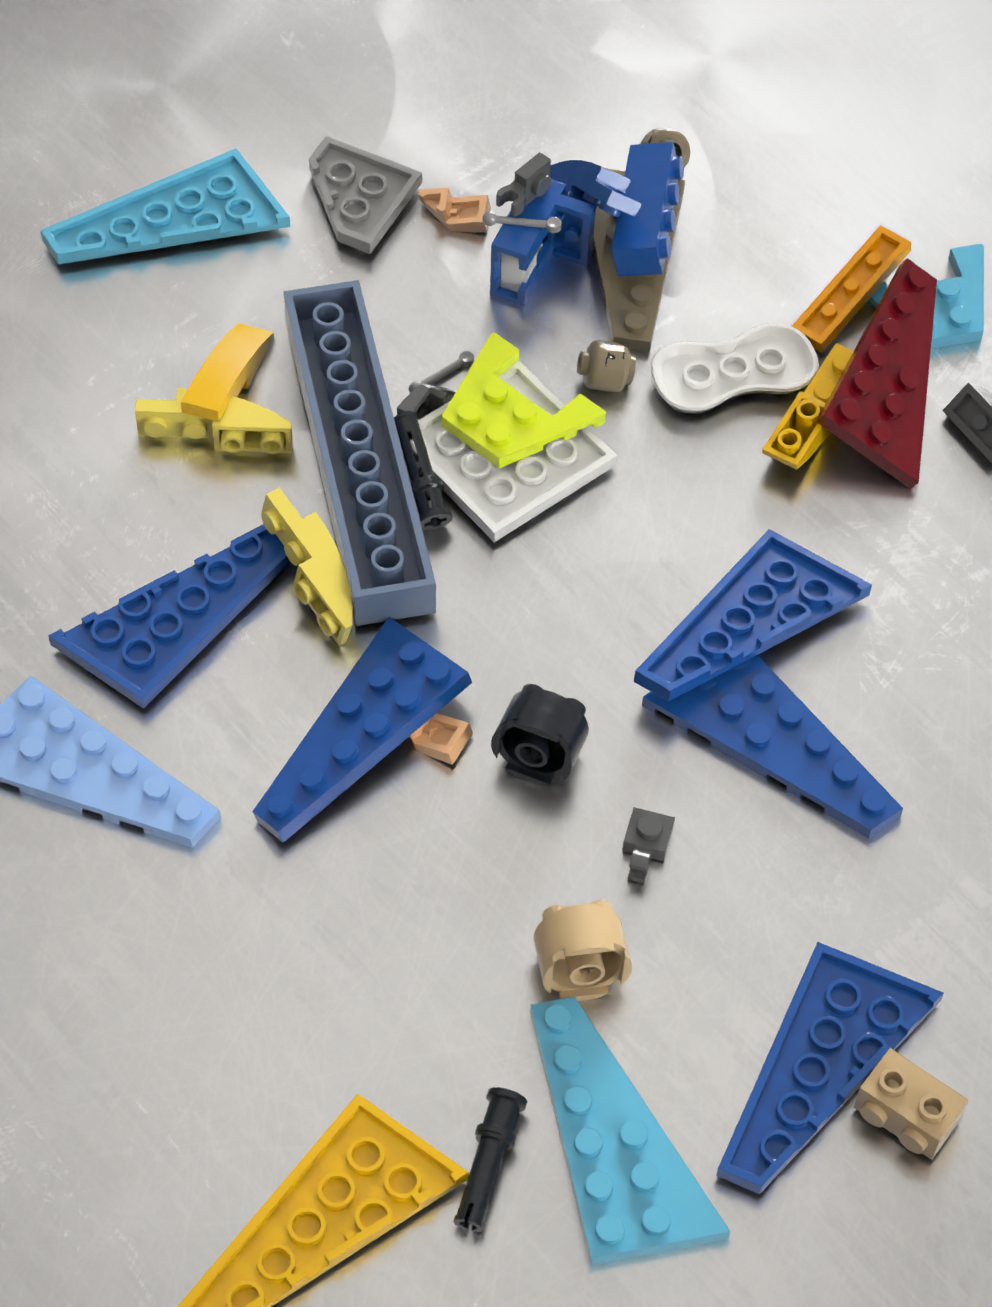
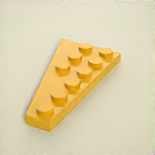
(338, 1199)

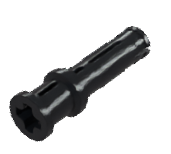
(427, 487)
(494, 1138)

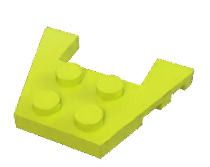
(500, 419)

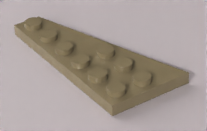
(629, 300)

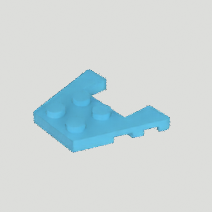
(957, 300)

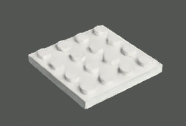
(513, 494)

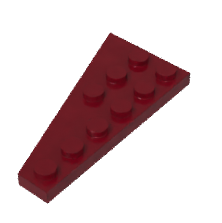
(884, 385)

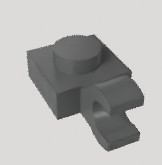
(529, 182)
(646, 838)

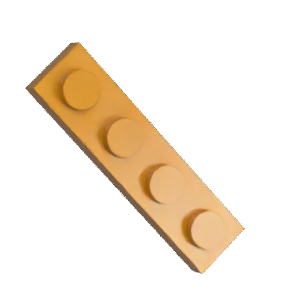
(852, 287)

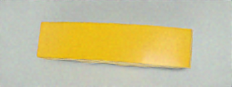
(226, 371)

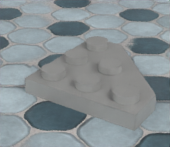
(360, 191)

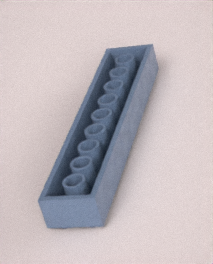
(359, 454)

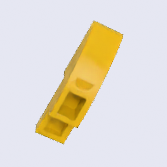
(798, 432)

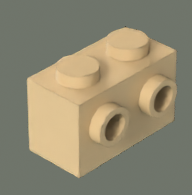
(910, 1104)

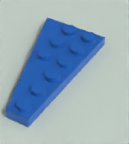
(755, 606)
(173, 618)
(374, 710)
(773, 733)
(823, 1053)

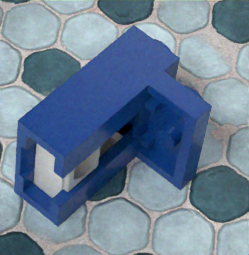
(524, 252)

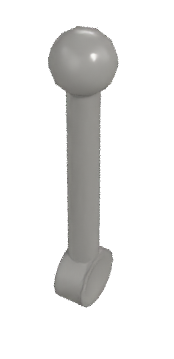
(552, 224)
(465, 359)

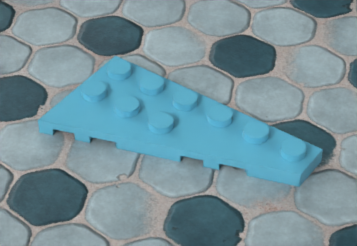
(192, 206)
(621, 1164)

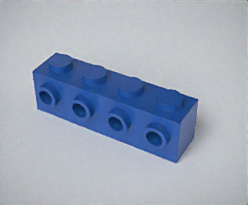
(644, 240)

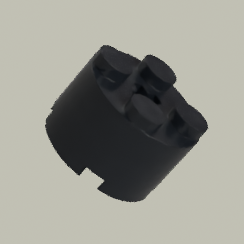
(540, 735)

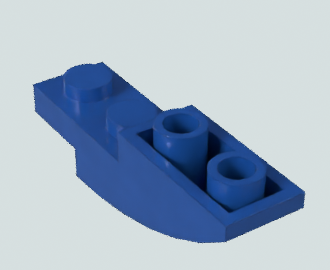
(596, 186)

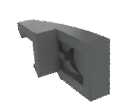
(425, 400)

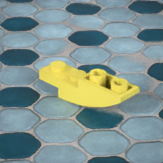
(240, 429)
(321, 574)

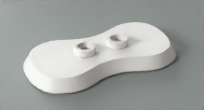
(762, 360)

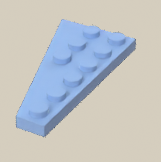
(79, 764)

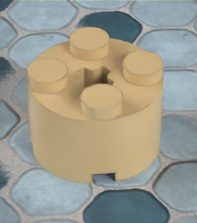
(582, 950)

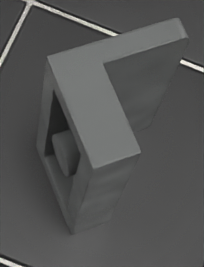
(973, 416)

